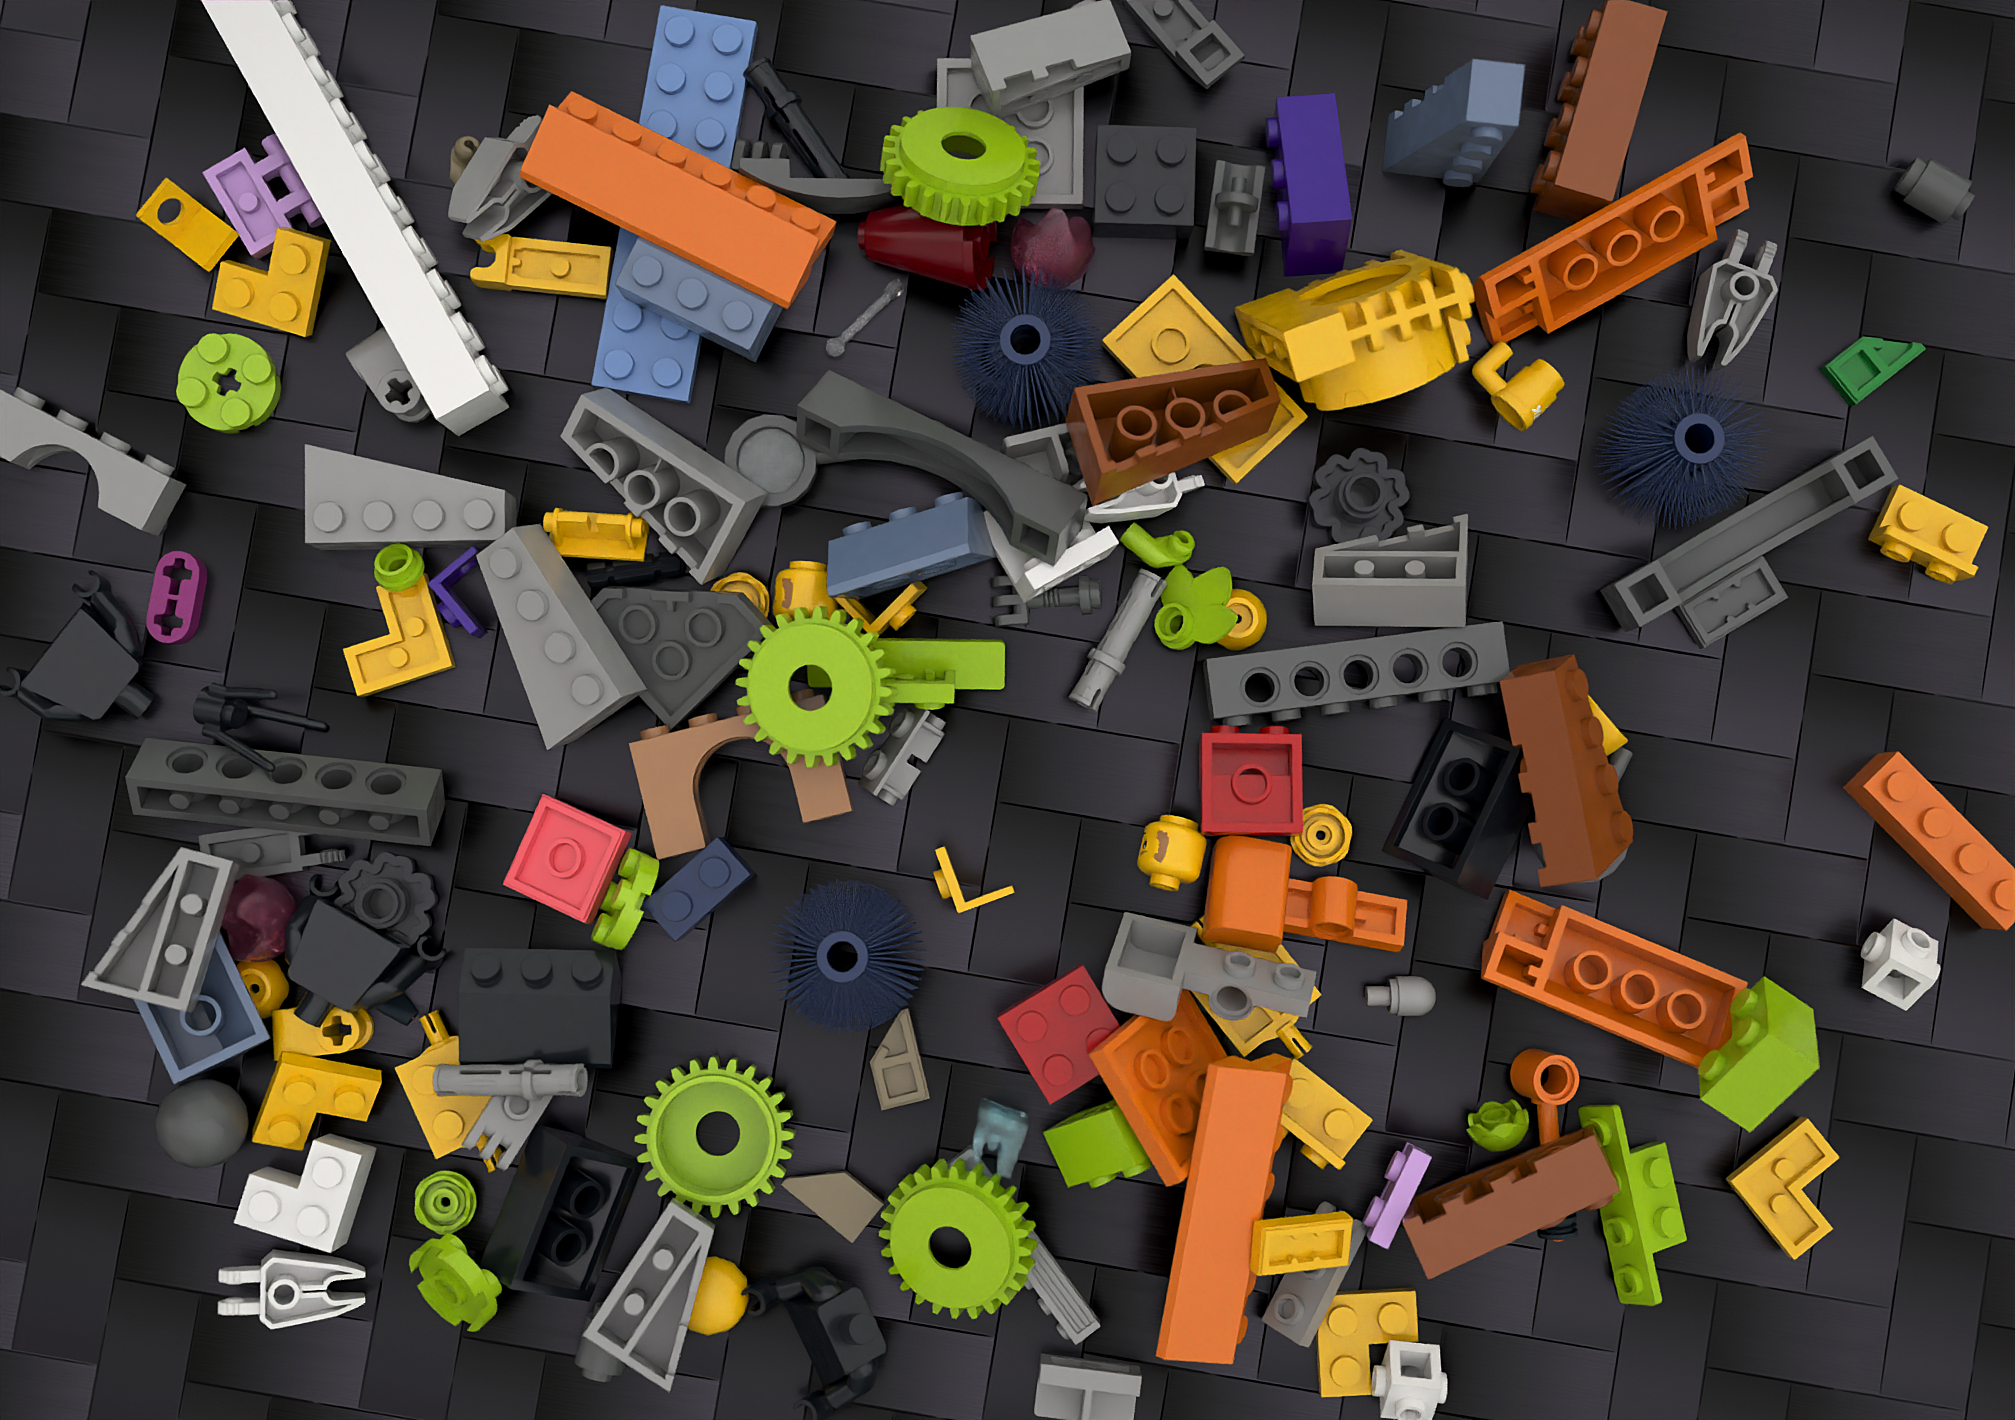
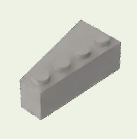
(674, 485)

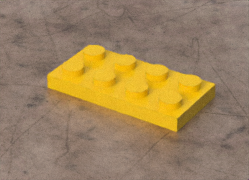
(1179, 334)

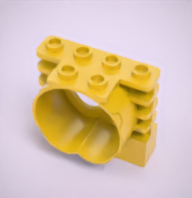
(1364, 330)

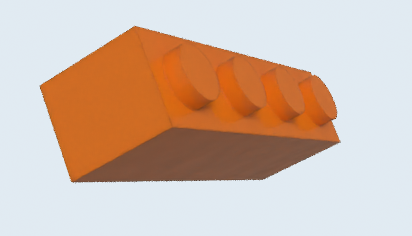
(1937, 838)

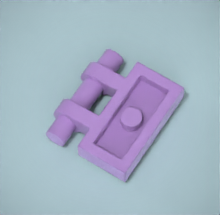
(250, 201)

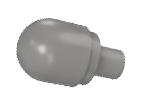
(1403, 996)

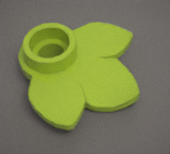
(1198, 604)

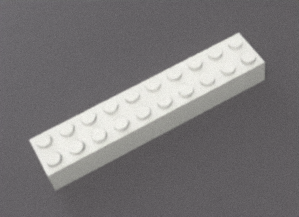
(362, 210)

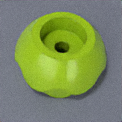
(1498, 1125)
(429, 1206)

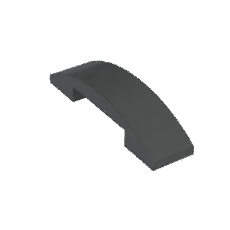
(1188, 38)
(820, 194)

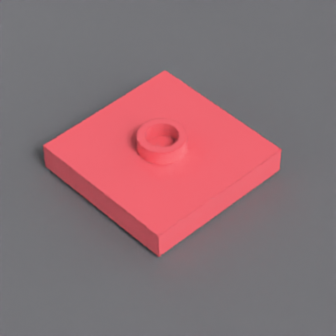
(567, 859)

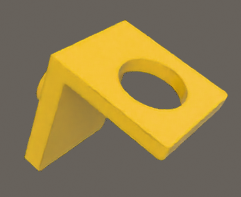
(195, 229)
(895, 615)
(950, 887)

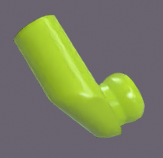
(1159, 551)

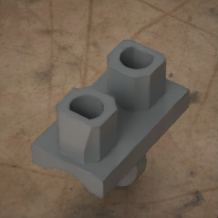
(1234, 208)

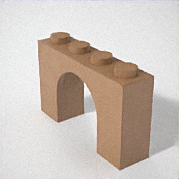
(672, 764)

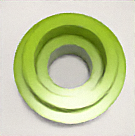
(398, 567)

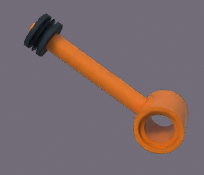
(1558, 1089)

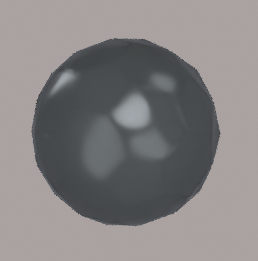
(201, 1123)

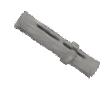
(1114, 647)
(528, 1080)

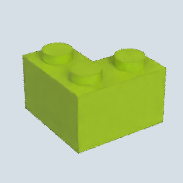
(1766, 1057)
(1096, 1146)

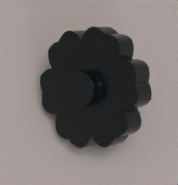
(1358, 497)
(389, 896)

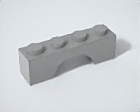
(128, 488)

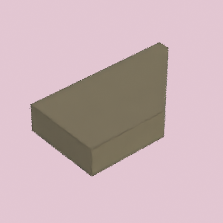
(899, 1066)
(837, 1200)

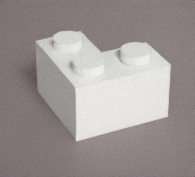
(313, 1207)

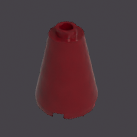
(929, 247)

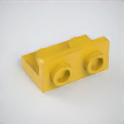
(1928, 534)
(1321, 1118)

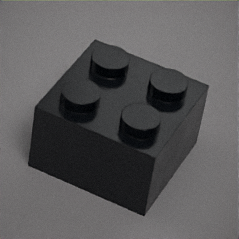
(1144, 182)

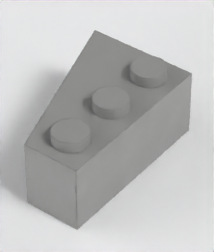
(1048, 56)
(171, 935)

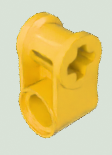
(299, 1037)

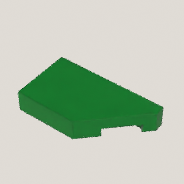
(1867, 366)

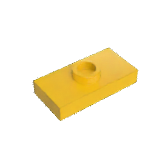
(1301, 1243)

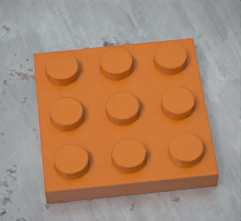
(1160, 1080)

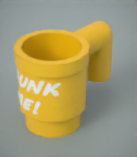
(1525, 394)

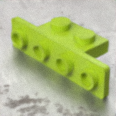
(934, 668)
(1643, 1213)

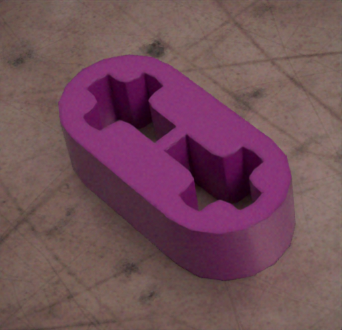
(165, 596)

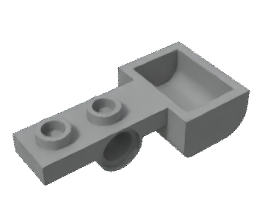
(1160, 958)

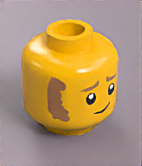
(802, 586)
(1172, 852)

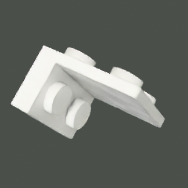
(1034, 576)

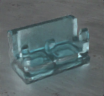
(1002, 1126)

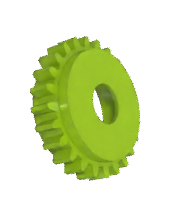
(956, 188)
(856, 686)
(682, 1161)
(979, 1210)

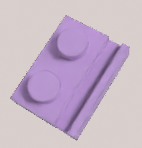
(1403, 1180)

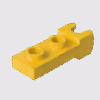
(545, 267)

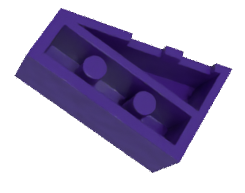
(1310, 184)

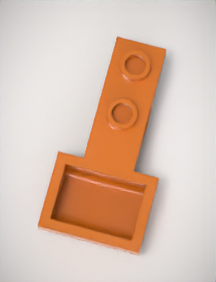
(1256, 901)

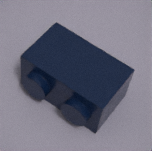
(699, 888)

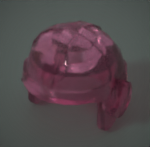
(1055, 245)
(257, 918)

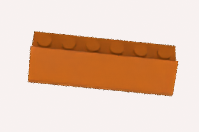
(677, 198)
(1616, 245)
(1610, 978)
(1222, 1200)

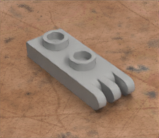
(506, 1122)
(1306, 1295)

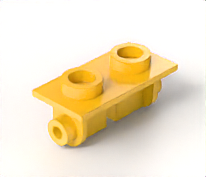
(597, 534)

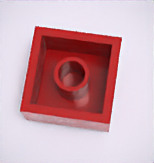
(1058, 1030)

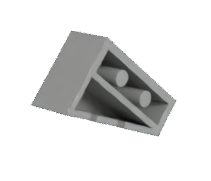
(1394, 580)
(654, 1298)

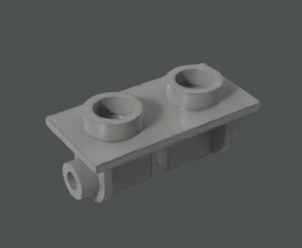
(887, 770)

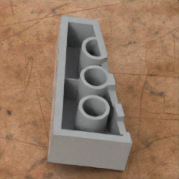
(380, 504)
(555, 636)

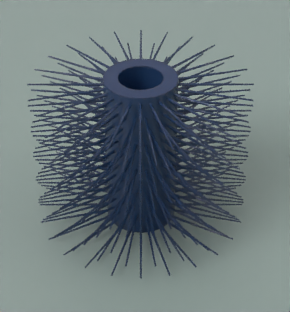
(1026, 330)
(1681, 448)
(827, 936)

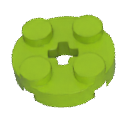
(215, 357)
(625, 899)
(455, 1282)

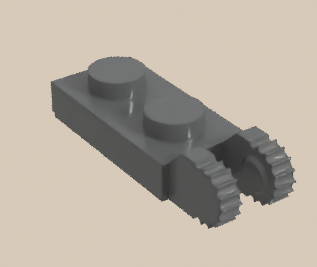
(266, 851)

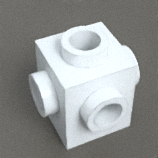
(1899, 964)
(1409, 1381)

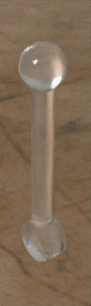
(836, 346)

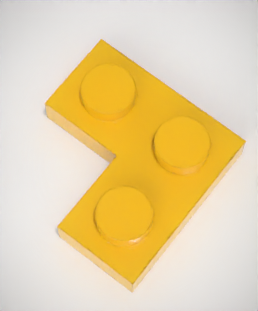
(286, 293)
(410, 651)
(309, 1086)
(1774, 1183)
(1348, 1329)

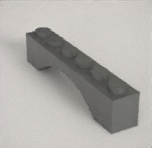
(857, 423)
(1748, 534)

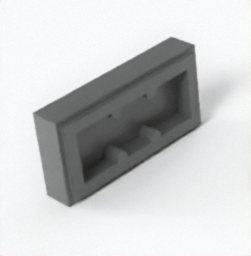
(1731, 602)

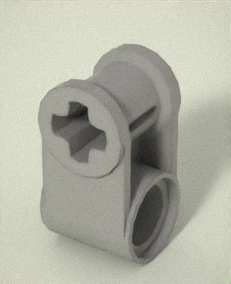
(388, 377)

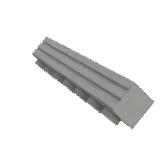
(1050, 1281)

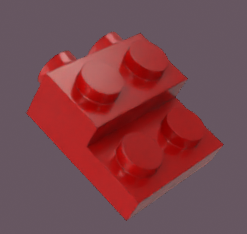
(1251, 782)

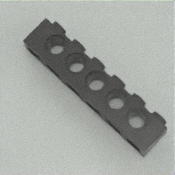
(1479, 645)
(298, 796)

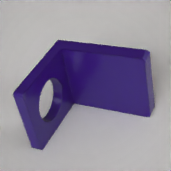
(451, 605)

